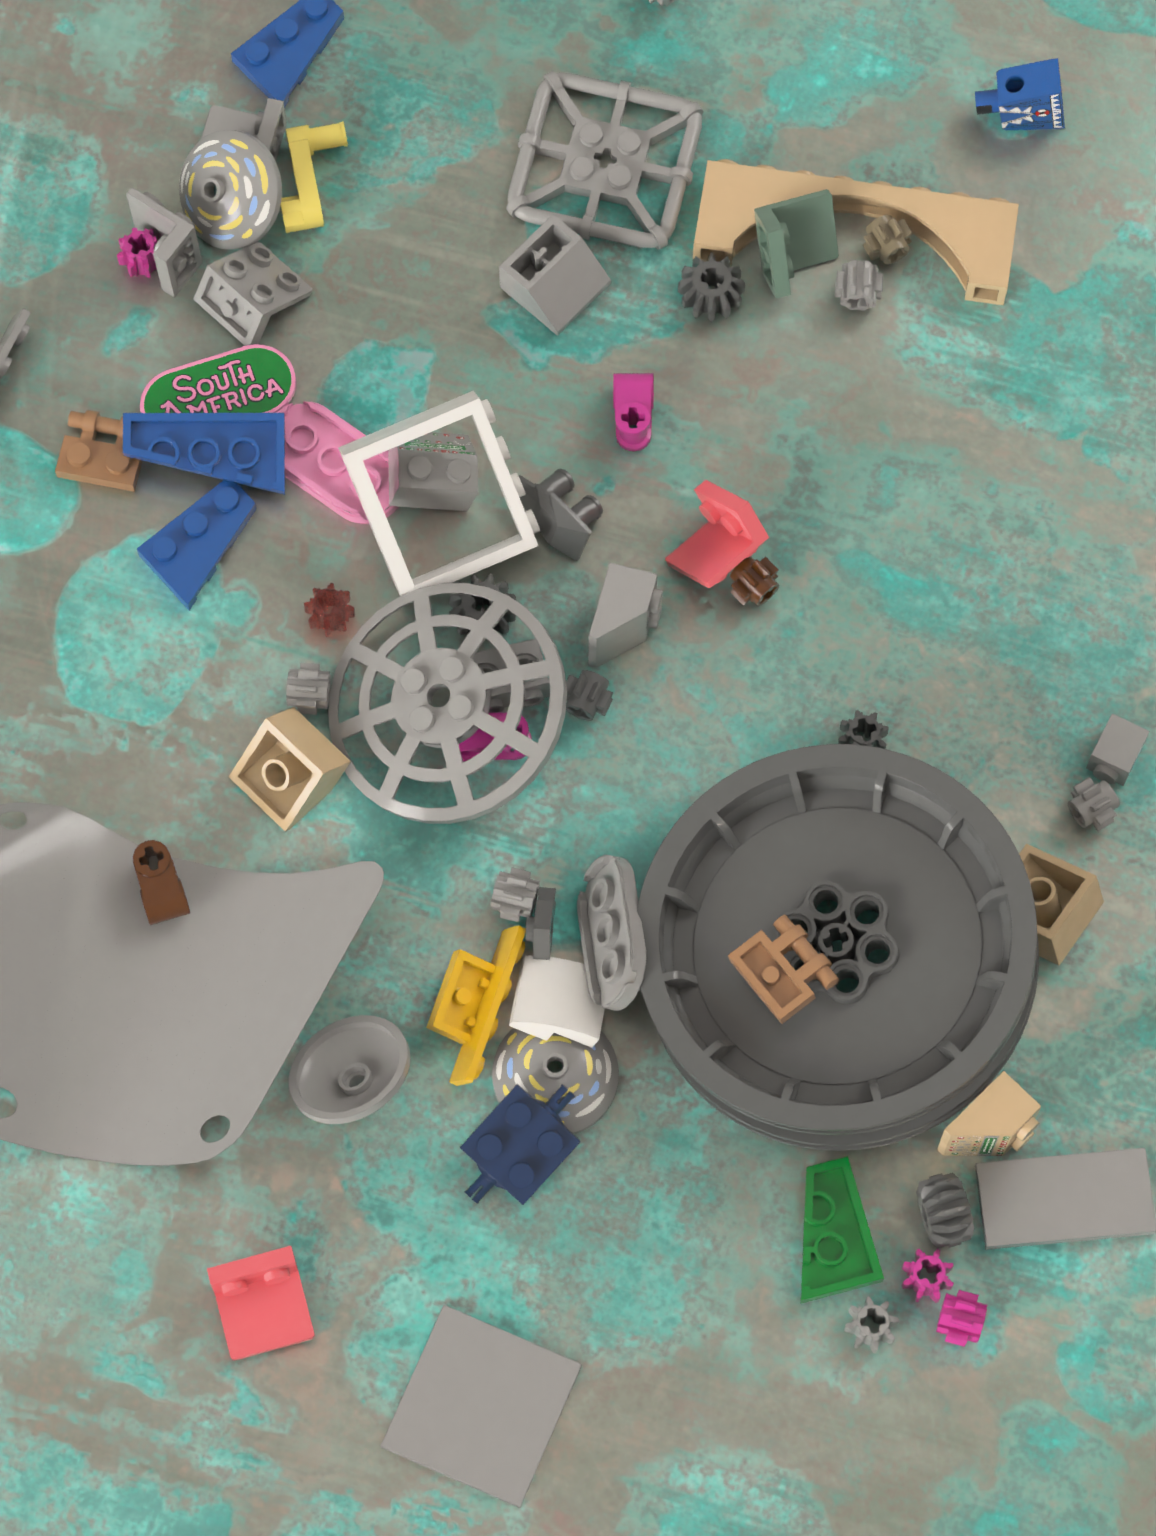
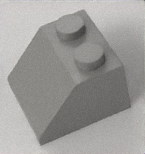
(624, 613)

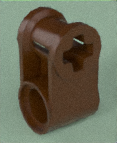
(160, 888)

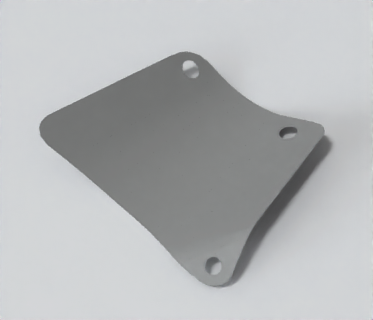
(145, 1031)

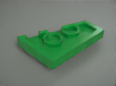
(836, 1234)

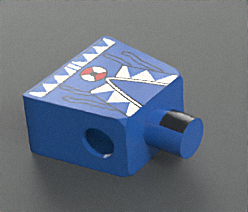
(1026, 97)

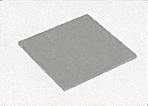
(481, 1406)

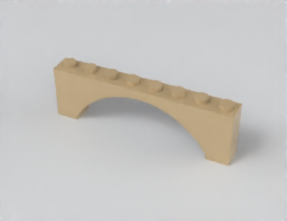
(965, 231)

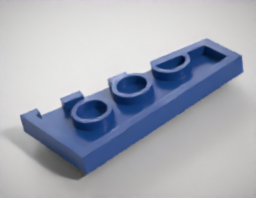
(217, 445)

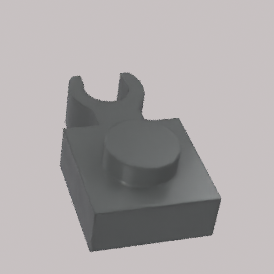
(540, 928)

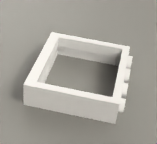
(410, 429)

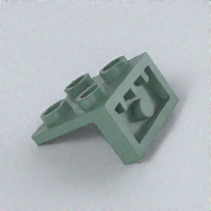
(794, 237)

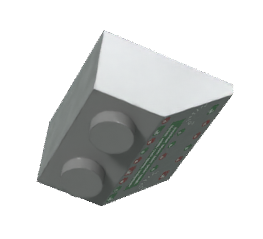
(434, 472)

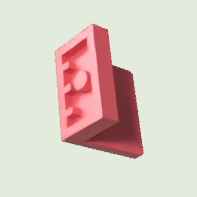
(721, 543)
(261, 1303)

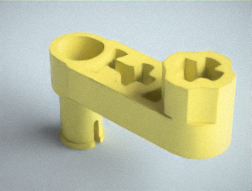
(304, 209)

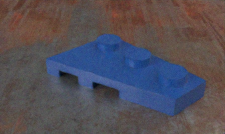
(285, 48)
(194, 542)

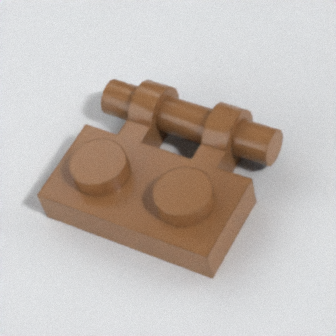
(93, 460)
(773, 977)

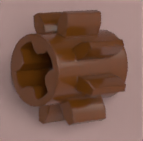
(754, 581)

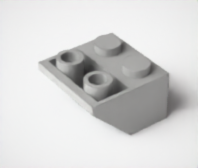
(553, 275)

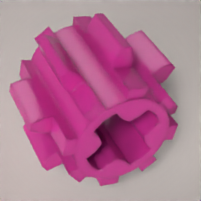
(138, 252)
(922, 1286)
(961, 1318)

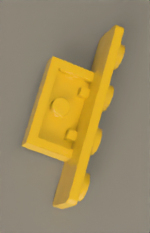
(471, 1000)

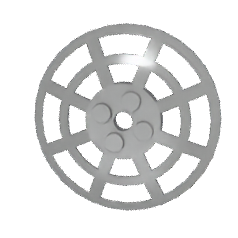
(462, 714)

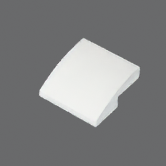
(555, 999)

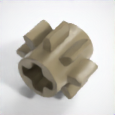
(887, 239)

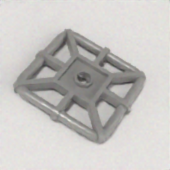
(595, 138)

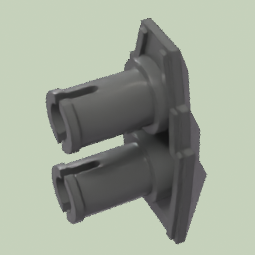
(560, 525)

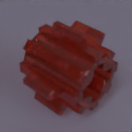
(339, 614)

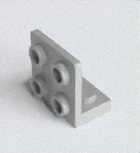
(265, 126)
(177, 248)
(247, 290)

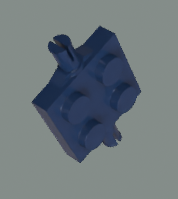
(520, 1144)

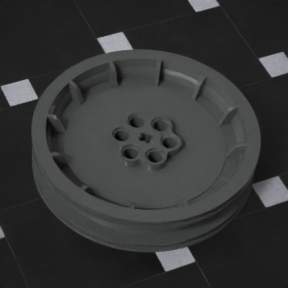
(921, 1025)

